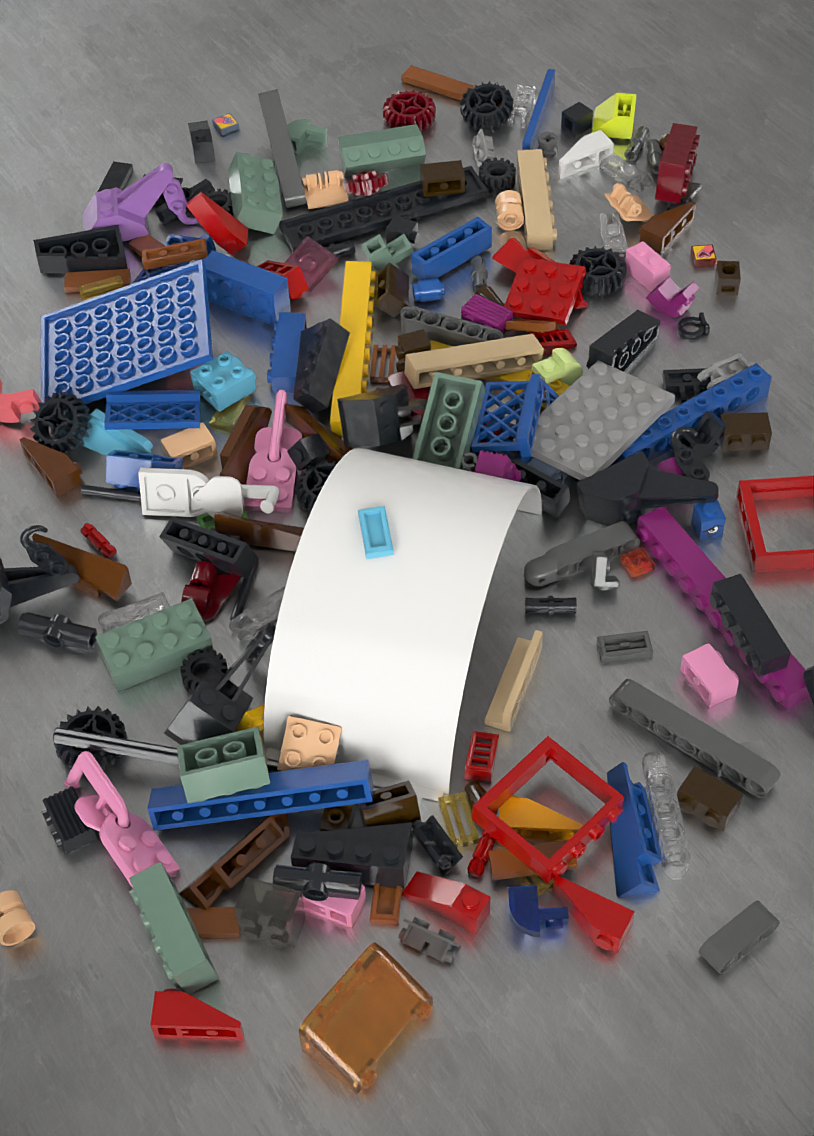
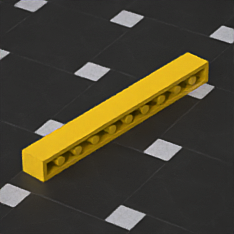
(355, 319)

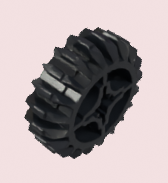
(487, 112)
(604, 270)
(54, 413)
(313, 477)
(91, 722)

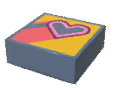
(225, 124)

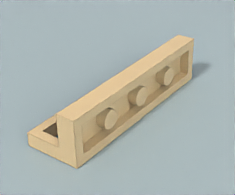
(514, 682)

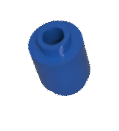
(428, 290)

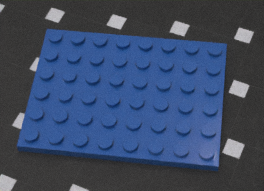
(127, 336)

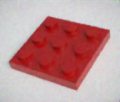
(545, 290)

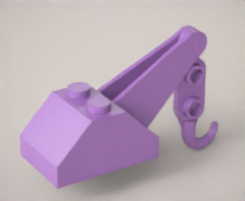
(130, 206)

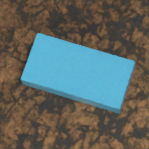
(375, 532)

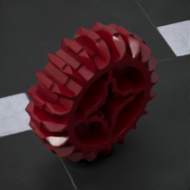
(409, 109)

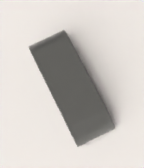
(739, 937)

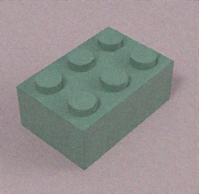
(222, 765)

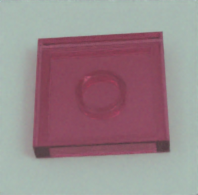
(313, 260)

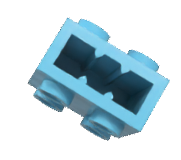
(223, 380)

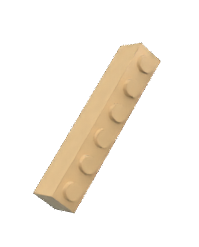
(535, 195)
(474, 359)

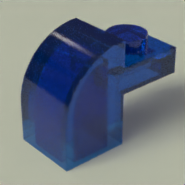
(527, 914)

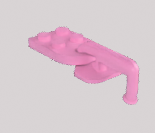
(272, 463)
(123, 834)

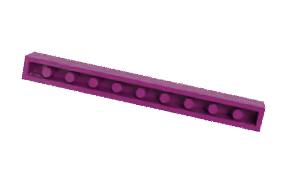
(696, 576)

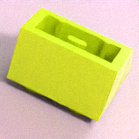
(616, 116)

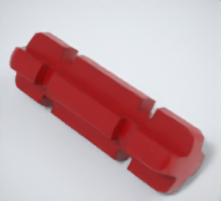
(98, 541)
(480, 855)

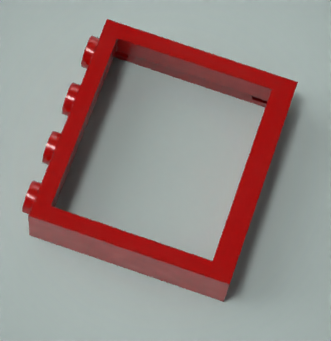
(768, 489)
(546, 868)

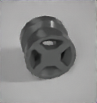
(548, 143)

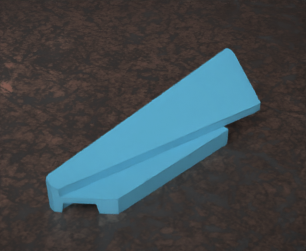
(106, 441)

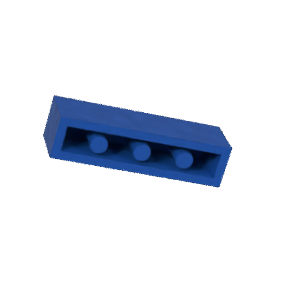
(451, 249)
(286, 351)

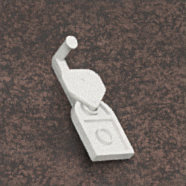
(173, 493)

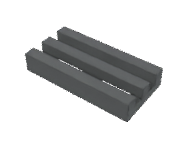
(625, 650)

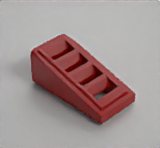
(545, 337)
(477, 772)

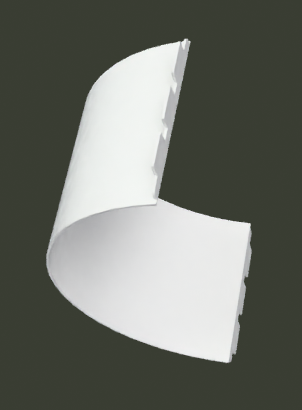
(392, 635)

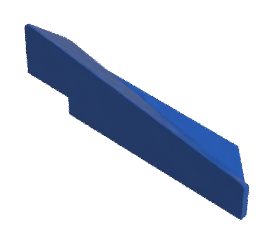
(633, 838)

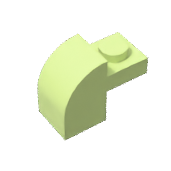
(560, 367)

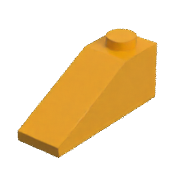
(536, 821)

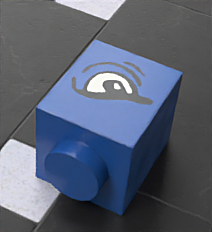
(708, 520)

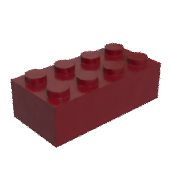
(677, 163)

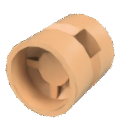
(509, 210)
(14, 920)

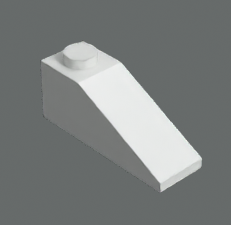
(585, 154)

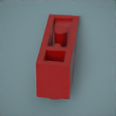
(219, 224)
(296, 280)
(450, 900)
(599, 917)
(184, 1016)

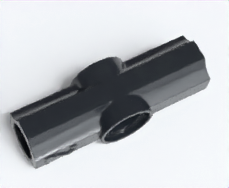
(166, 215)
(57, 631)
(319, 881)

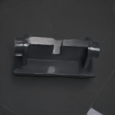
(437, 844)

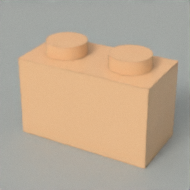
(191, 444)

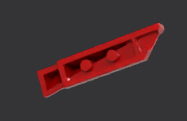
(511, 255)

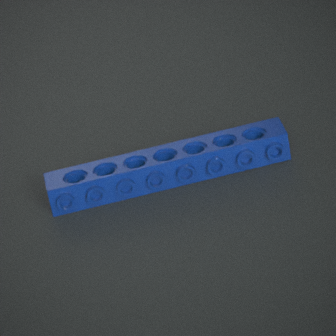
(724, 398)

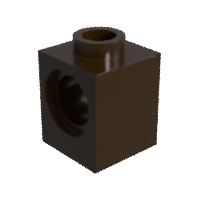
(727, 277)

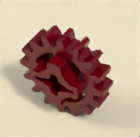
(366, 183)

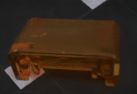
(363, 1017)

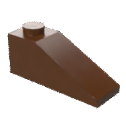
(666, 226)
(53, 466)

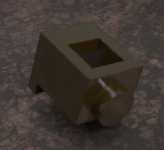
(337, 818)

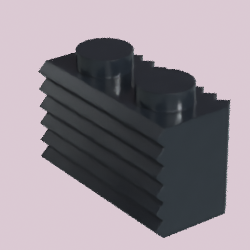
(69, 828)

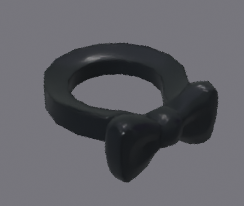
(699, 320)

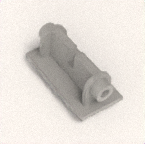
(483, 148)

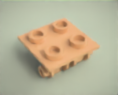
(324, 191)
(629, 206)
(308, 744)

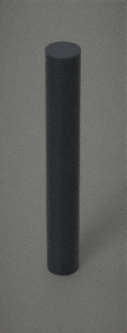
(111, 493)
(243, 594)

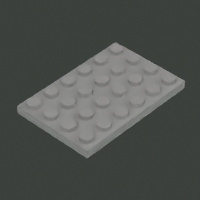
(597, 420)

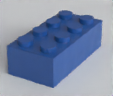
(246, 288)

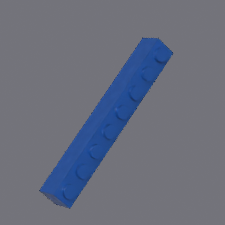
(286, 793)

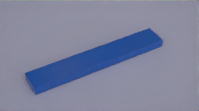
(539, 111)

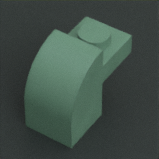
(305, 134)
(381, 253)

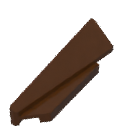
(307, 425)
(240, 445)
(259, 532)
(95, 572)
(237, 861)

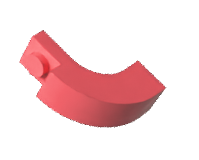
(17, 403)

